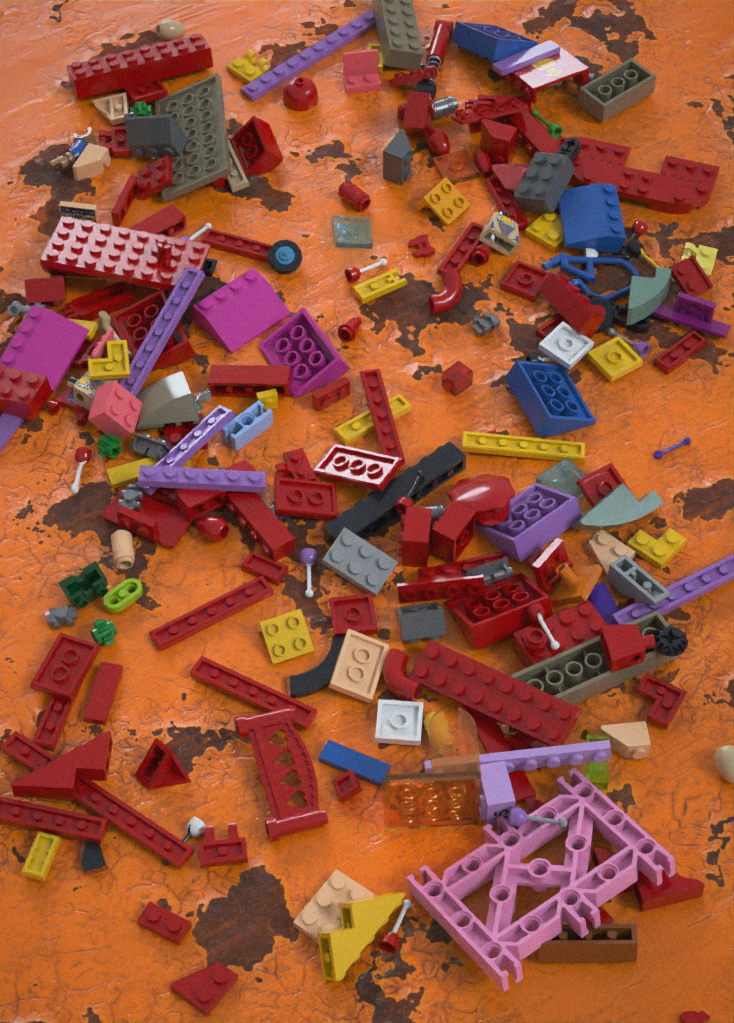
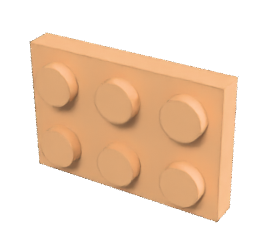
(359, 666)
(323, 910)

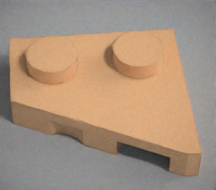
(113, 107)
(608, 549)

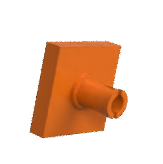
(575, 584)

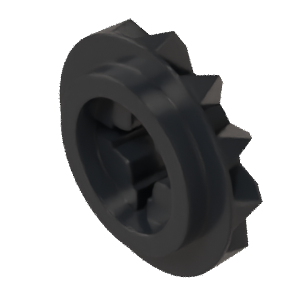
(679, 641)

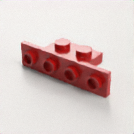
(440, 583)

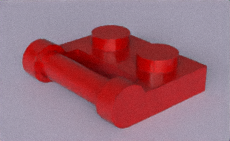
(548, 562)

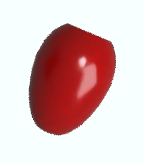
(438, 141)
(212, 528)

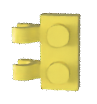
(704, 255)

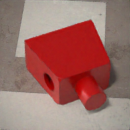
(624, 645)

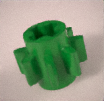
(141, 109)
(109, 446)
(103, 632)

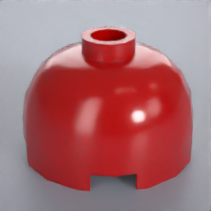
(300, 94)

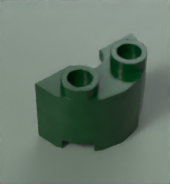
(85, 587)

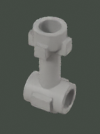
(16, 308)

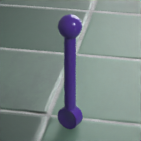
(658, 454)

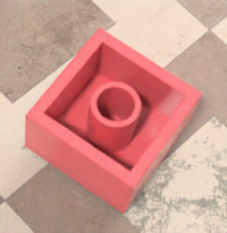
(115, 410)

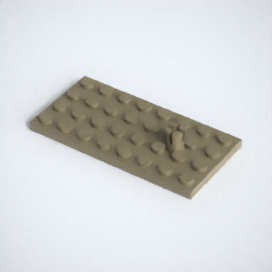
(202, 119)

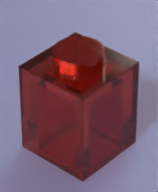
(457, 378)

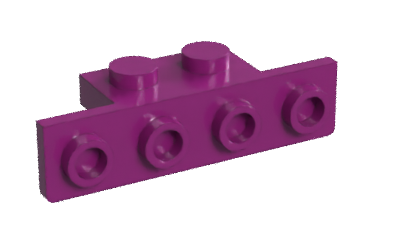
(694, 314)

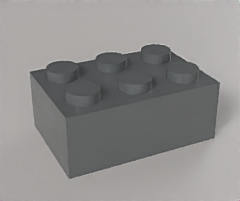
(544, 182)

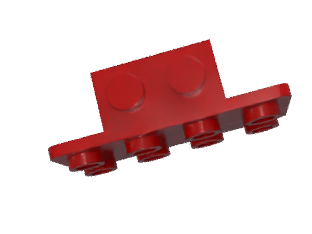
(493, 112)
(152, 521)

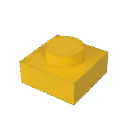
(268, 398)

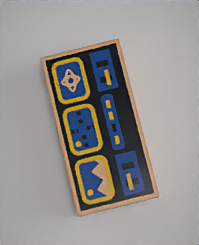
(79, 211)

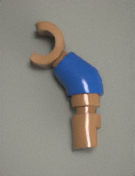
(75, 151)

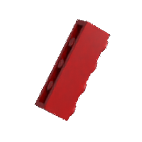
(532, 134)
(165, 222)
(572, 304)
(249, 379)
(198, 502)
(261, 524)

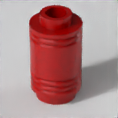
(354, 196)

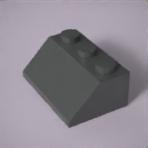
(155, 136)

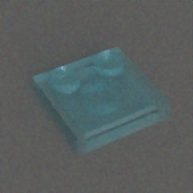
(352, 232)
(563, 478)

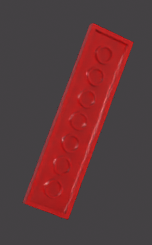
(495, 694)

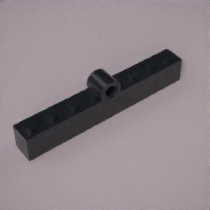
(380, 508)

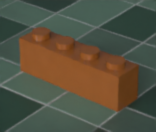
(601, 945)

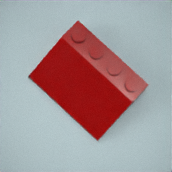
(135, 323)
(497, 612)

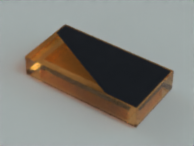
(90, 857)

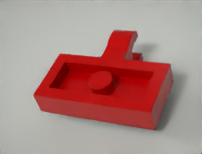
(296, 466)

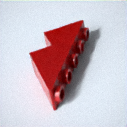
(62, 775)
(650, 896)

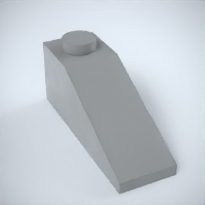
(635, 582)

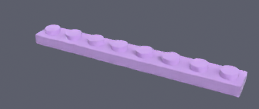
(547, 756)

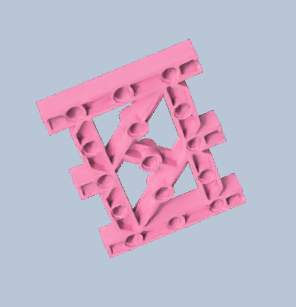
(581, 892)

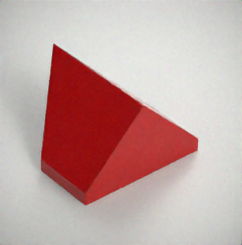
(161, 768)

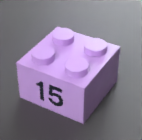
(495, 793)

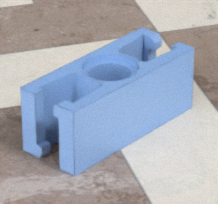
(247, 425)

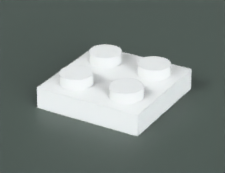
(566, 345)
(399, 722)

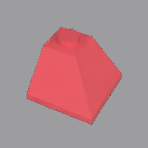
(510, 174)

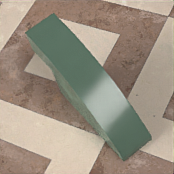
(647, 294)
(618, 509)

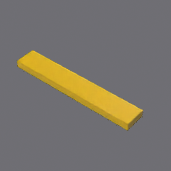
(522, 447)

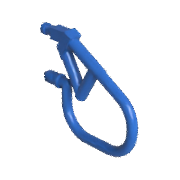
(562, 260)

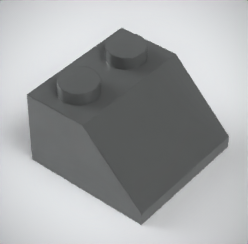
(397, 159)
(420, 622)

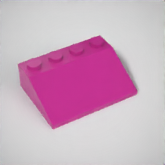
(240, 311)
(44, 345)
(307, 351)

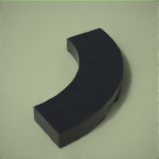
(319, 677)

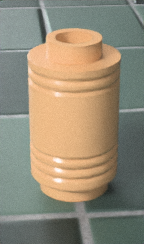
(122, 549)

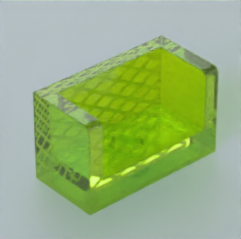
(597, 772)

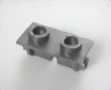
(143, 442)
(492, 571)

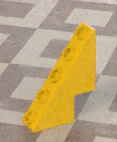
(359, 924)

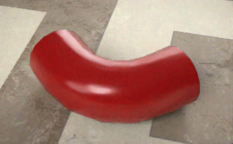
(451, 292)
(395, 677)

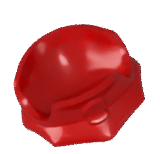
(486, 495)

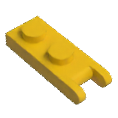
(378, 286)

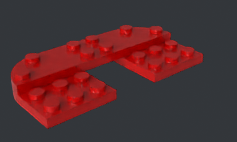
(675, 190)

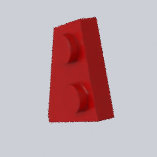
(205, 987)

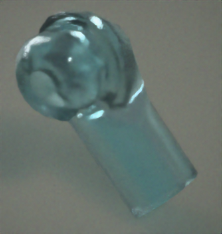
(201, 397)

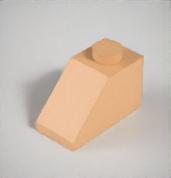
(91, 162)
(628, 739)

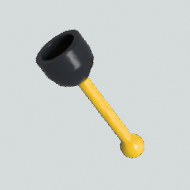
(636, 249)

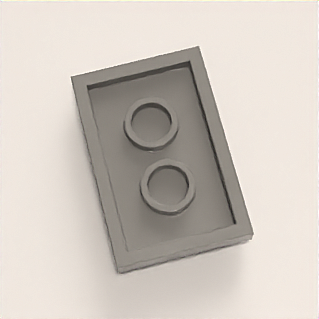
(359, 562)

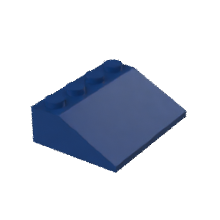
(490, 40)
(592, 218)
(548, 398)

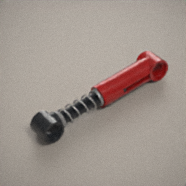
(442, 33)

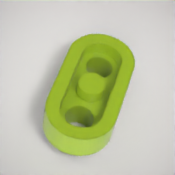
(121, 595)

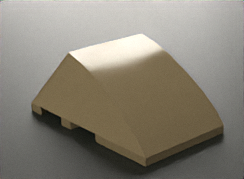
(166, 403)

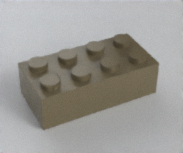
(616, 90)

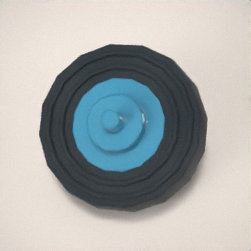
(285, 256)

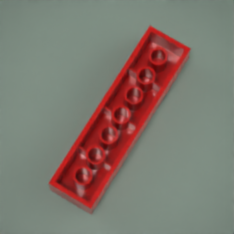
(139, 66)

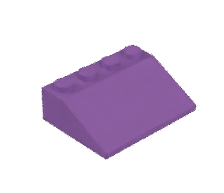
(533, 521)

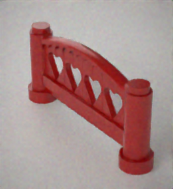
(286, 818)

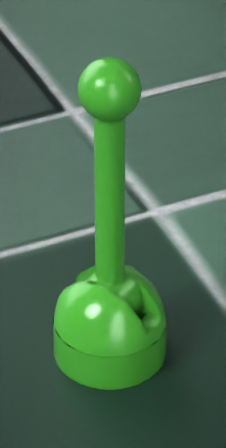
(551, 127)

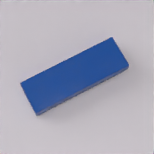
(345, 758)

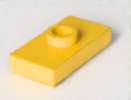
(41, 856)

